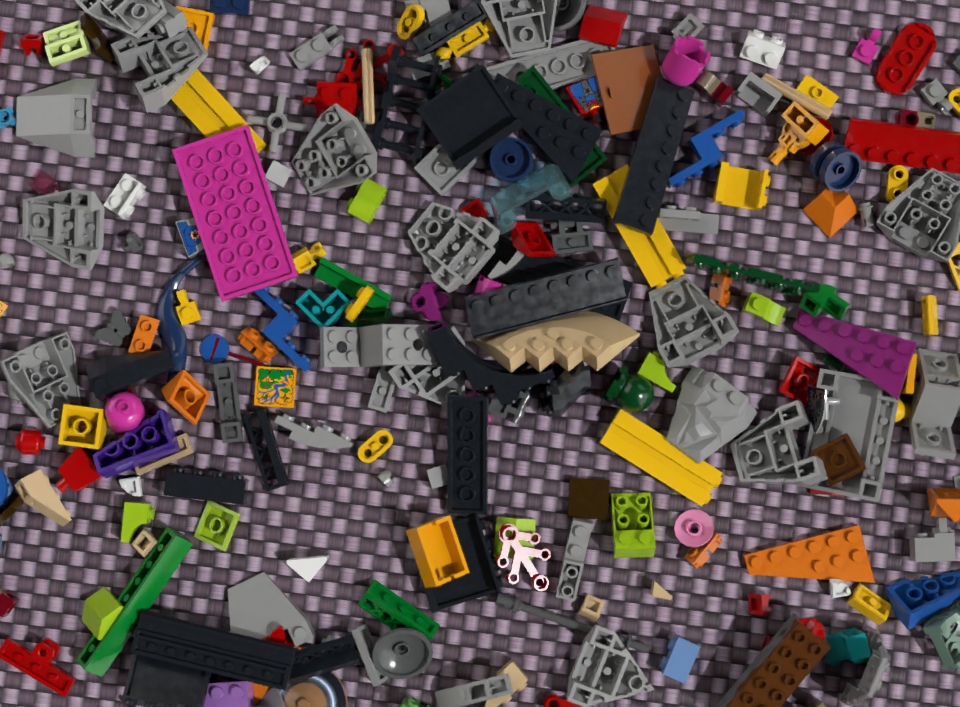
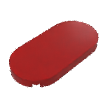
(905, 59)

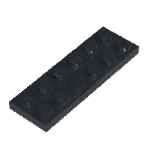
(467, 454)

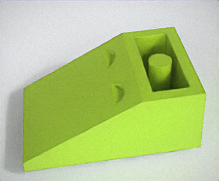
(632, 525)

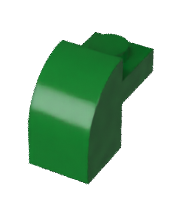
(824, 300)

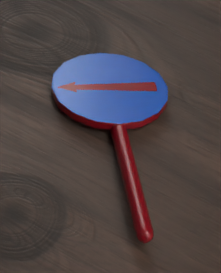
(216, 349)

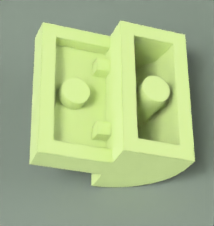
(66, 43)

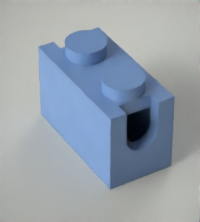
(679, 658)

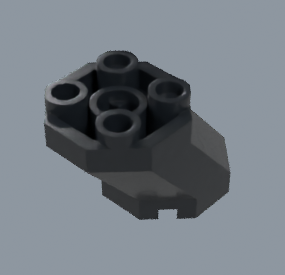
(565, 389)

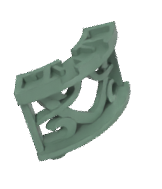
(940, 625)

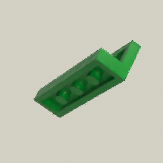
(350, 283)
(398, 609)

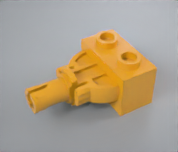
(798, 132)

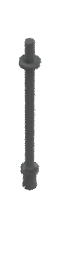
(517, 605)

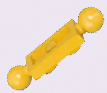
(466, 40)

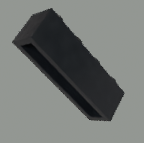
(206, 487)

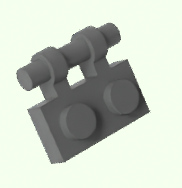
(571, 242)
(502, 410)

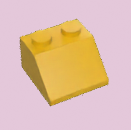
(83, 427)

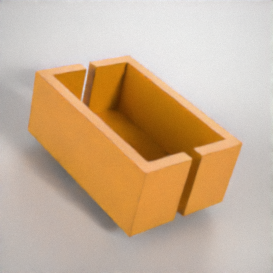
(437, 551)

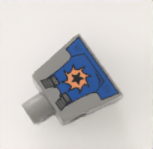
(190, 237)

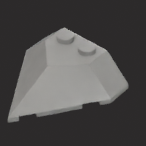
(429, 380)
(604, 670)

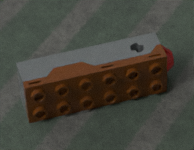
(780, 665)

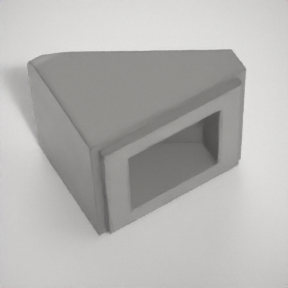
(278, 174)
(437, 476)

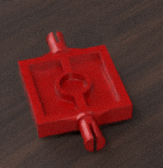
(333, 92)

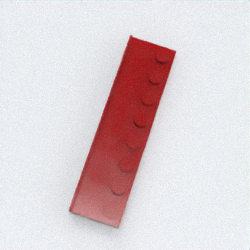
(904, 145)

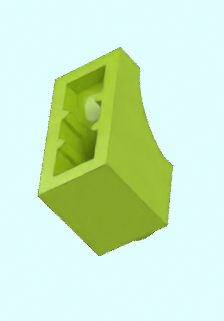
(763, 308)
(654, 370)
(134, 516)

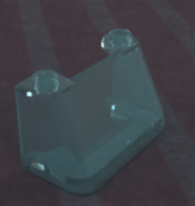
(546, 178)

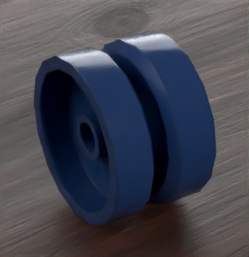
(835, 166)
(508, 171)

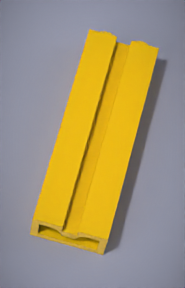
(209, 108)
(652, 253)
(659, 458)

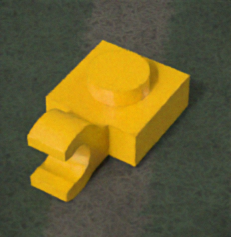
(306, 258)
(187, 311)

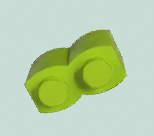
(366, 201)

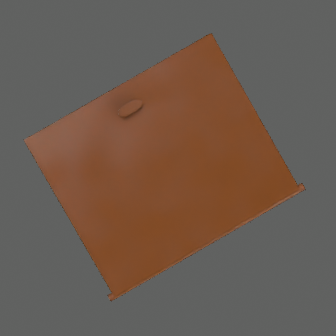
(629, 80)

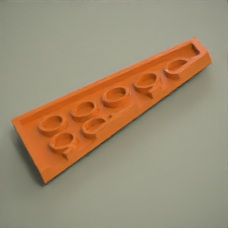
(823, 556)

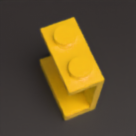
(741, 187)

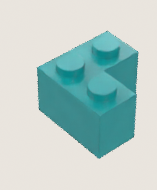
(325, 312)
(847, 644)

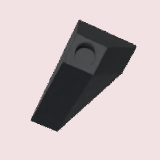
(126, 371)

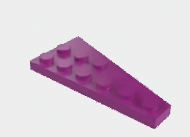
(867, 352)

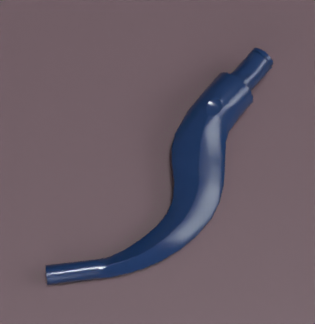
(169, 326)

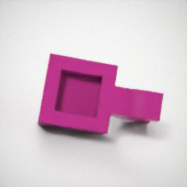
(866, 49)

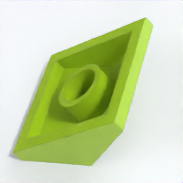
(217, 525)
(522, 525)
(100, 612)

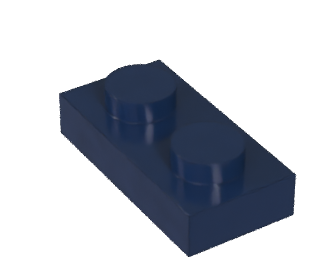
(230, 7)

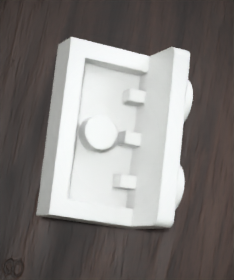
(763, 49)

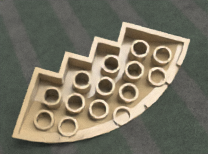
(564, 340)

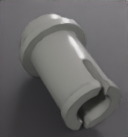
(866, 214)

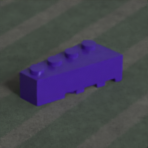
(139, 446)

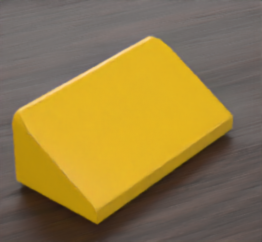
(929, 315)
(869, 604)

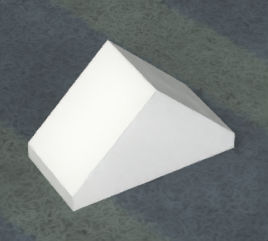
(307, 566)

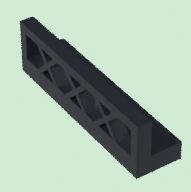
(449, 27)
(567, 213)
(272, 446)
(326, 661)

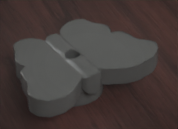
(109, 335)

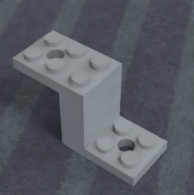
(376, 346)
(935, 404)

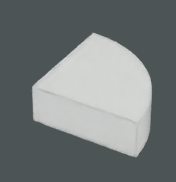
(259, 65)
(132, 486)
(838, 588)

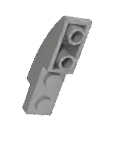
(322, 436)
(573, 559)
(475, 691)

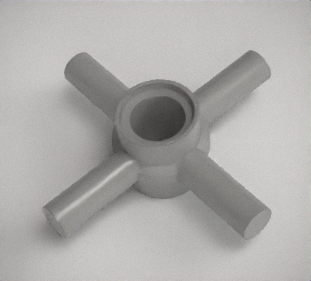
(269, 123)

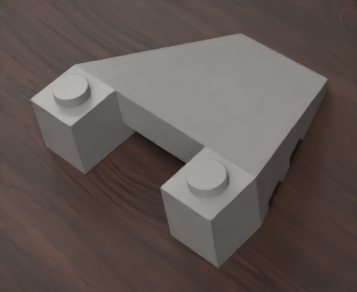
(125, 16)
(164, 60)
(771, 452)
(261, 606)

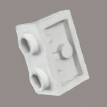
(125, 196)

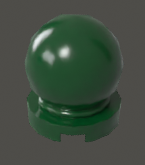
(631, 391)

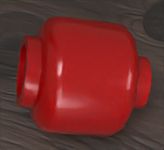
(29, 441)

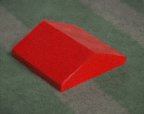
(602, 26)
(531, 240)
(798, 378)

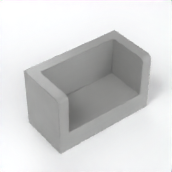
(758, 94)

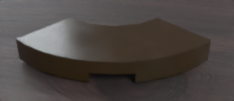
(97, 37)
(10, 509)

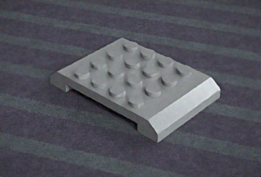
(869, 420)

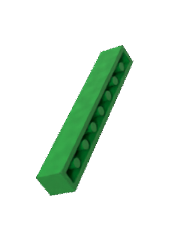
(137, 596)

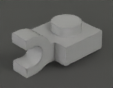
(934, 94)

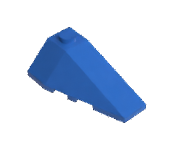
(923, 598)

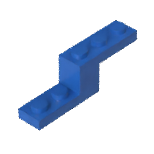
(706, 149)
(281, 328)

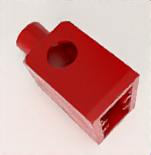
(78, 471)

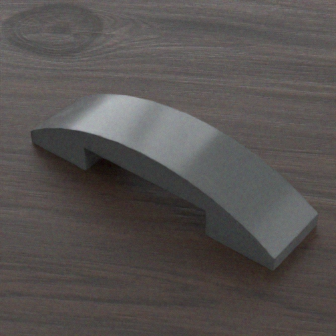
(228, 402)

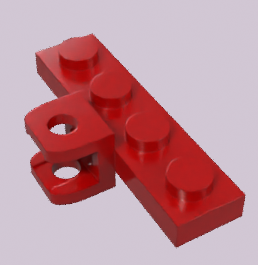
(38, 664)

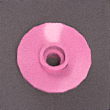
(690, 520)

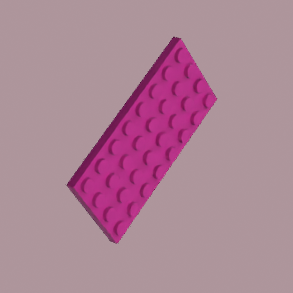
(235, 213)

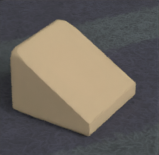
(144, 542)
(658, 592)
(591, 608)

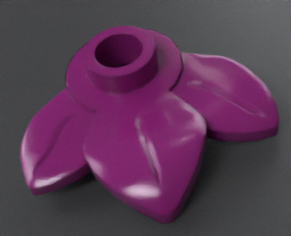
(432, 300)

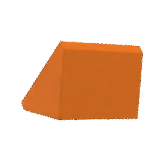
(186, 396)

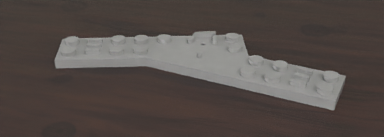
(558, 67)

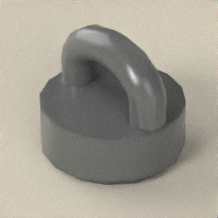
(132, 243)

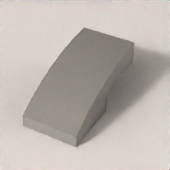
(500, 269)

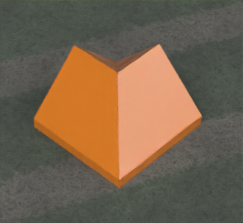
(830, 210)
(944, 502)

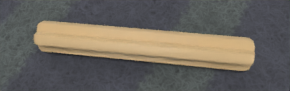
(368, 88)
(793, 94)

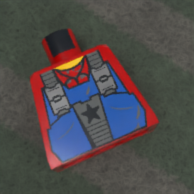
(586, 99)

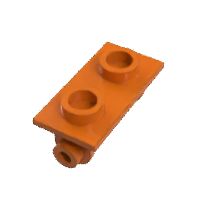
(720, 293)
(143, 334)
(264, 349)
(697, 555)

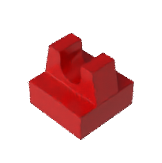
(32, 41)
(759, 604)

